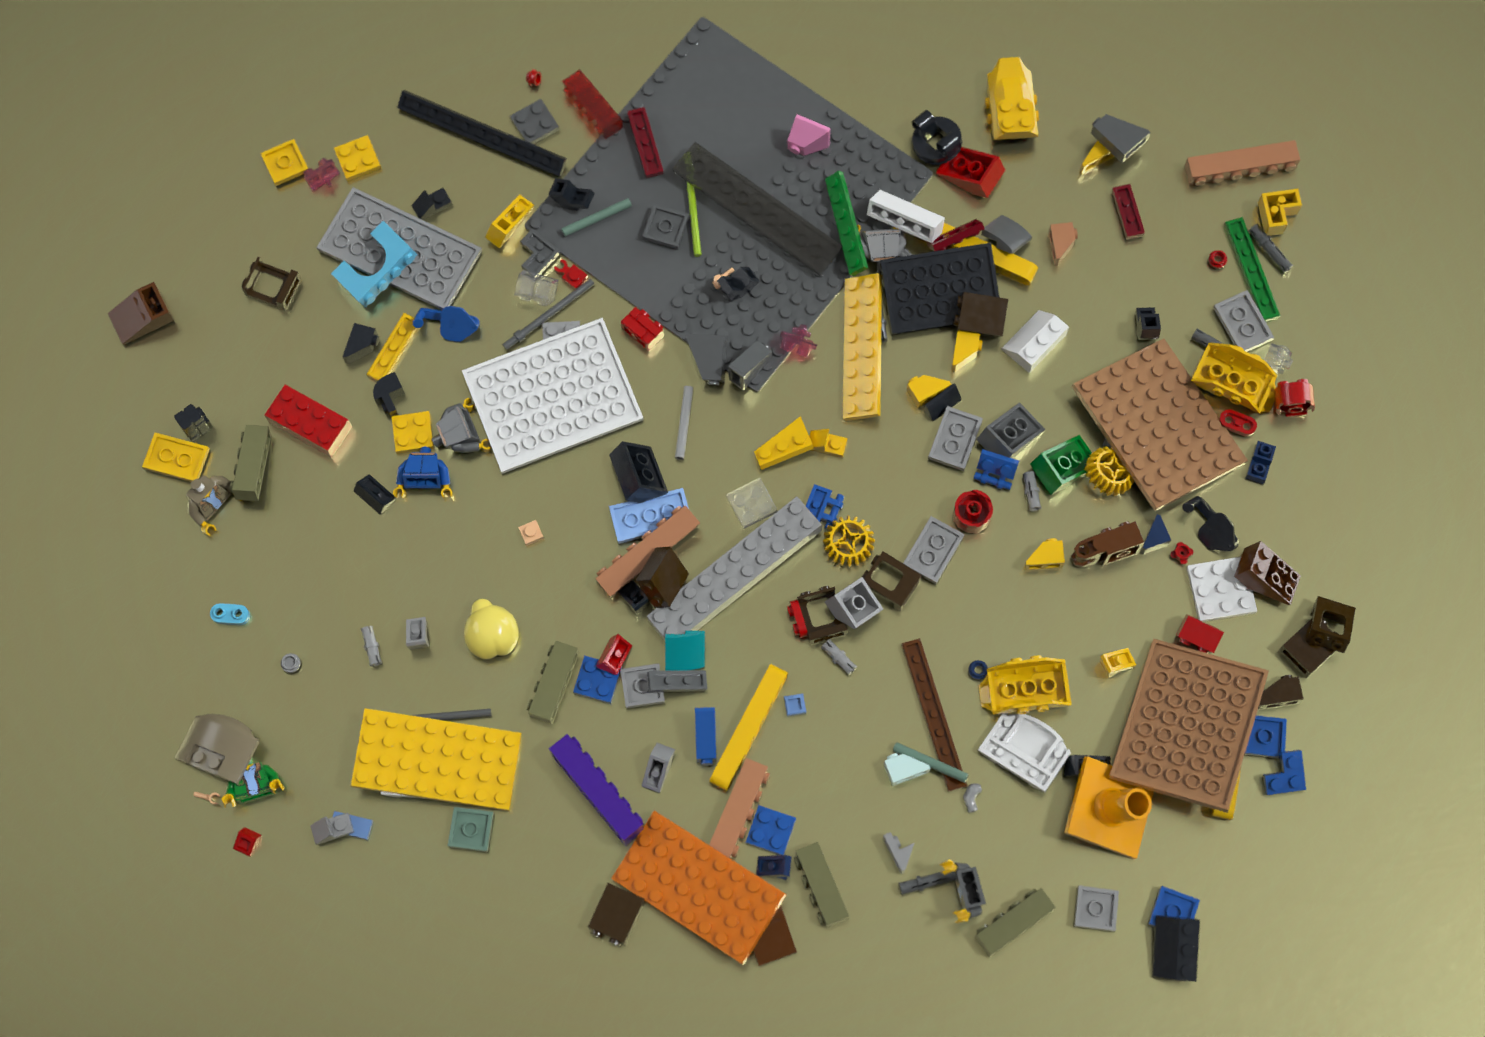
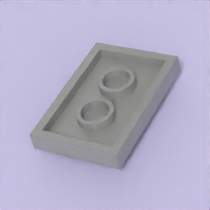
(1243, 321)
(955, 438)
(933, 549)

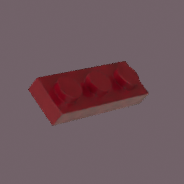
(1128, 211)
(956, 235)

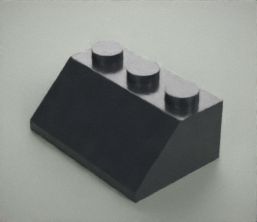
(637, 472)
(1176, 948)

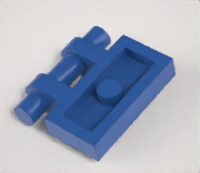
(998, 465)
(818, 501)

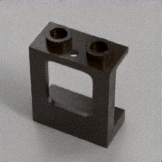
(286, 291)
(904, 588)
(1336, 612)
(826, 631)

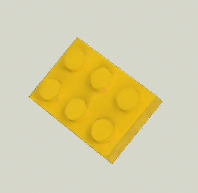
(175, 457)

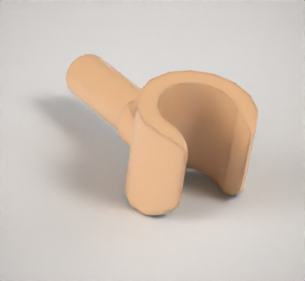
(727, 273)
(207, 797)

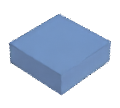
(795, 705)

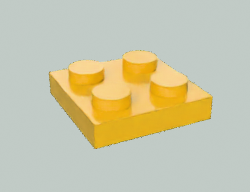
(357, 158)
(284, 162)
(412, 432)

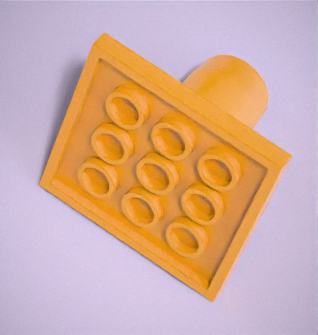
(1108, 810)

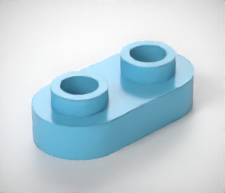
(229, 614)

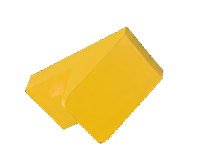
(828, 443)
(1117, 661)

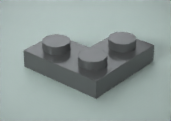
(542, 252)

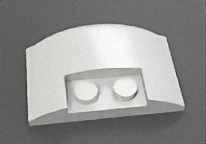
(1026, 749)

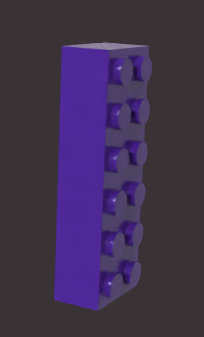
(596, 790)

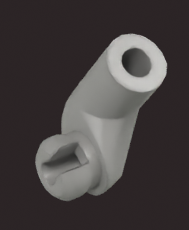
(969, 796)

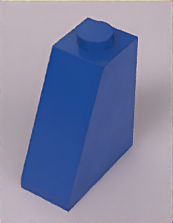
(705, 735)

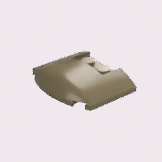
(218, 746)

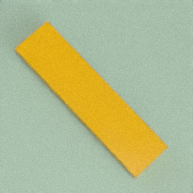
(393, 348)

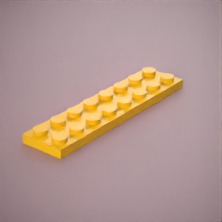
(862, 347)

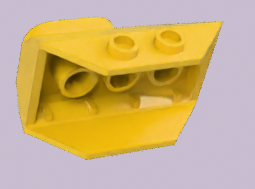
(1011, 101)
(1237, 376)
(1025, 686)

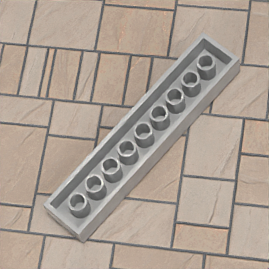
(737, 570)

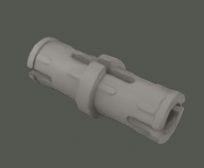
(1032, 491)
(371, 646)
(839, 657)

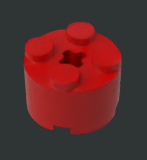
(1294, 398)
(975, 521)

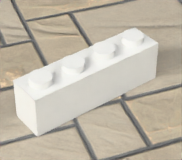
(905, 216)

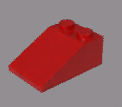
(973, 171)

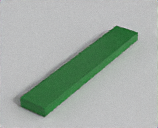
(1252, 268)

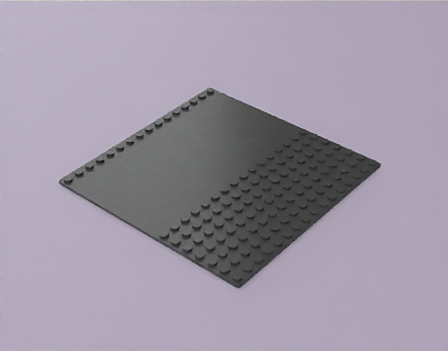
(742, 113)

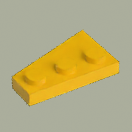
(784, 445)

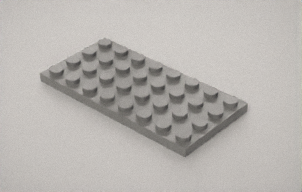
(441, 259)

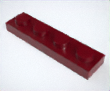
(645, 142)

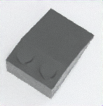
(1011, 432)

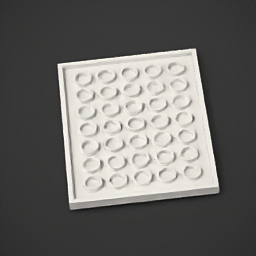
(552, 395)

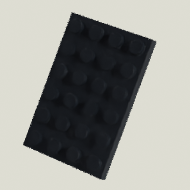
(925, 286)

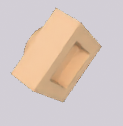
(531, 532)

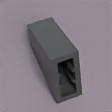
(1119, 136)
(710, 356)
(749, 364)

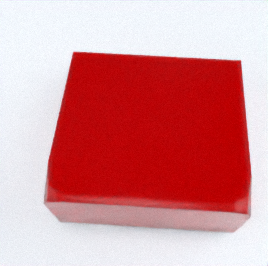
(246, 841)

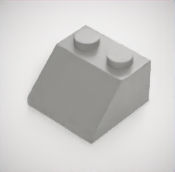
(854, 604)

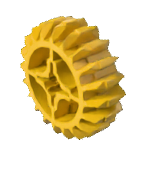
(1104, 474)
(845, 525)

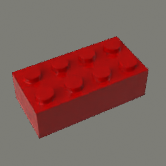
(308, 420)

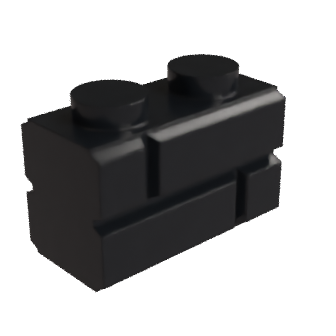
(193, 422)

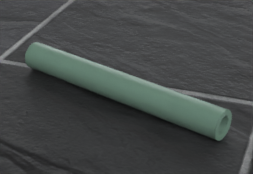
(596, 217)
(933, 763)

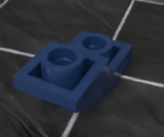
(1260, 462)

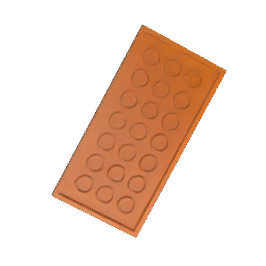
(699, 887)

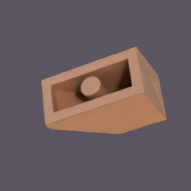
(1062, 240)

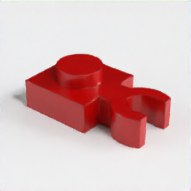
(572, 276)

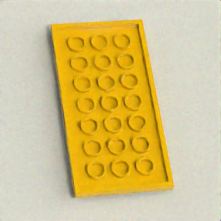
(436, 759)

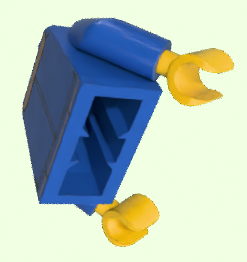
(422, 471)

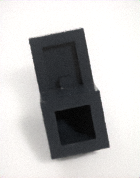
(570, 196)
(739, 283)
(1147, 323)
(387, 389)

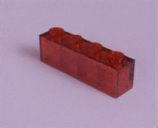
(592, 104)

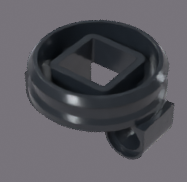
(925, 127)

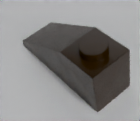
(1282, 693)

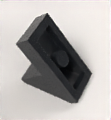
(430, 204)
(634, 597)

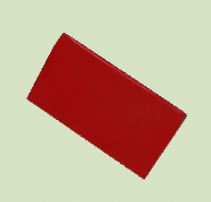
(614, 654)

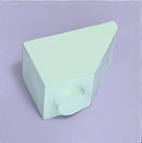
(904, 768)

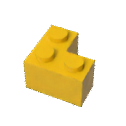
(1275, 208)

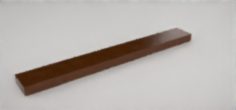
(932, 710)

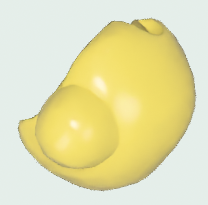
(490, 630)

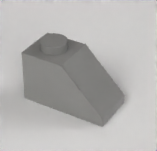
(658, 767)

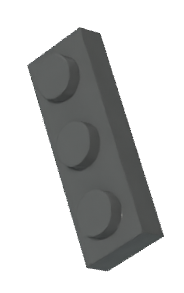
(677, 681)

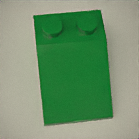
(1062, 464)

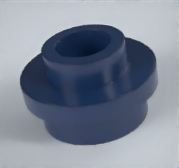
(980, 664)

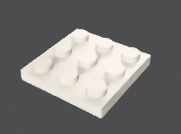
(1218, 592)

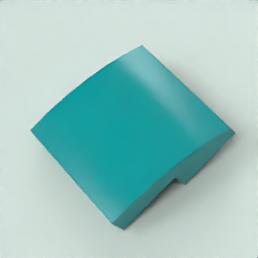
(685, 651)

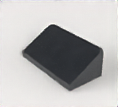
(938, 405)
(374, 494)

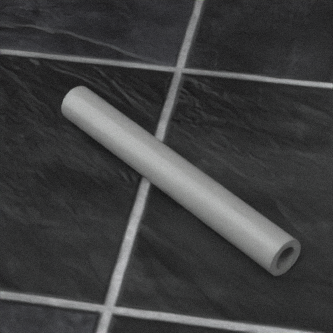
(684, 422)

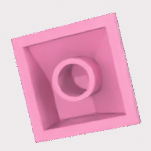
(807, 136)

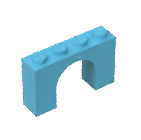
(398, 256)

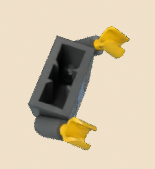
(458, 430)
(968, 888)

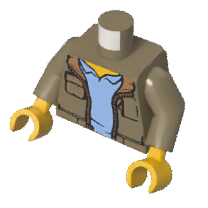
(206, 498)

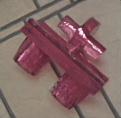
(321, 175)
(805, 345)

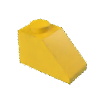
(965, 348)
(925, 388)
(1047, 556)

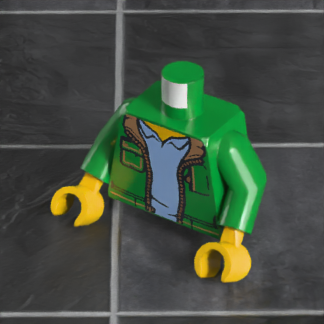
(256, 782)

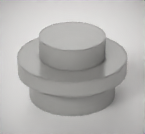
(290, 663)

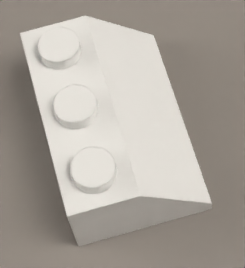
(1036, 339)

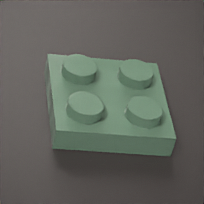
(470, 829)

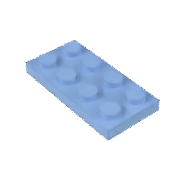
(634, 519)

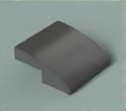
(1007, 233)

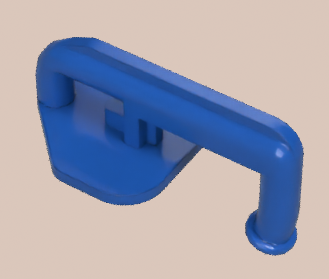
(455, 322)

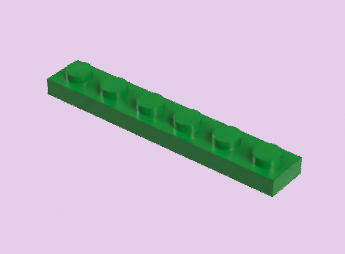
(846, 223)

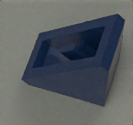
(1157, 537)

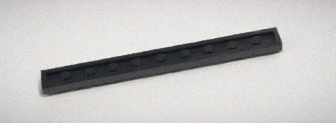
(482, 133)

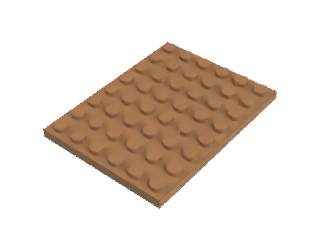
(1159, 424)
(1189, 725)

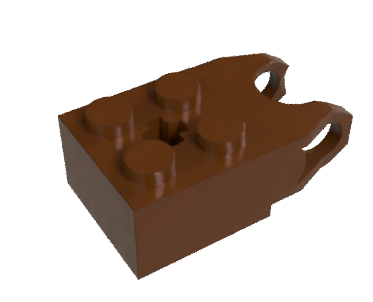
(1109, 545)

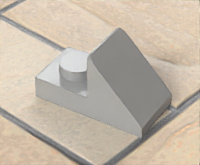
(416, 633)
(332, 828)
(899, 856)

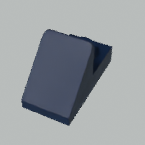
(774, 866)

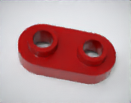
(1238, 420)
(795, 612)

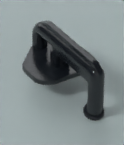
(1218, 530)

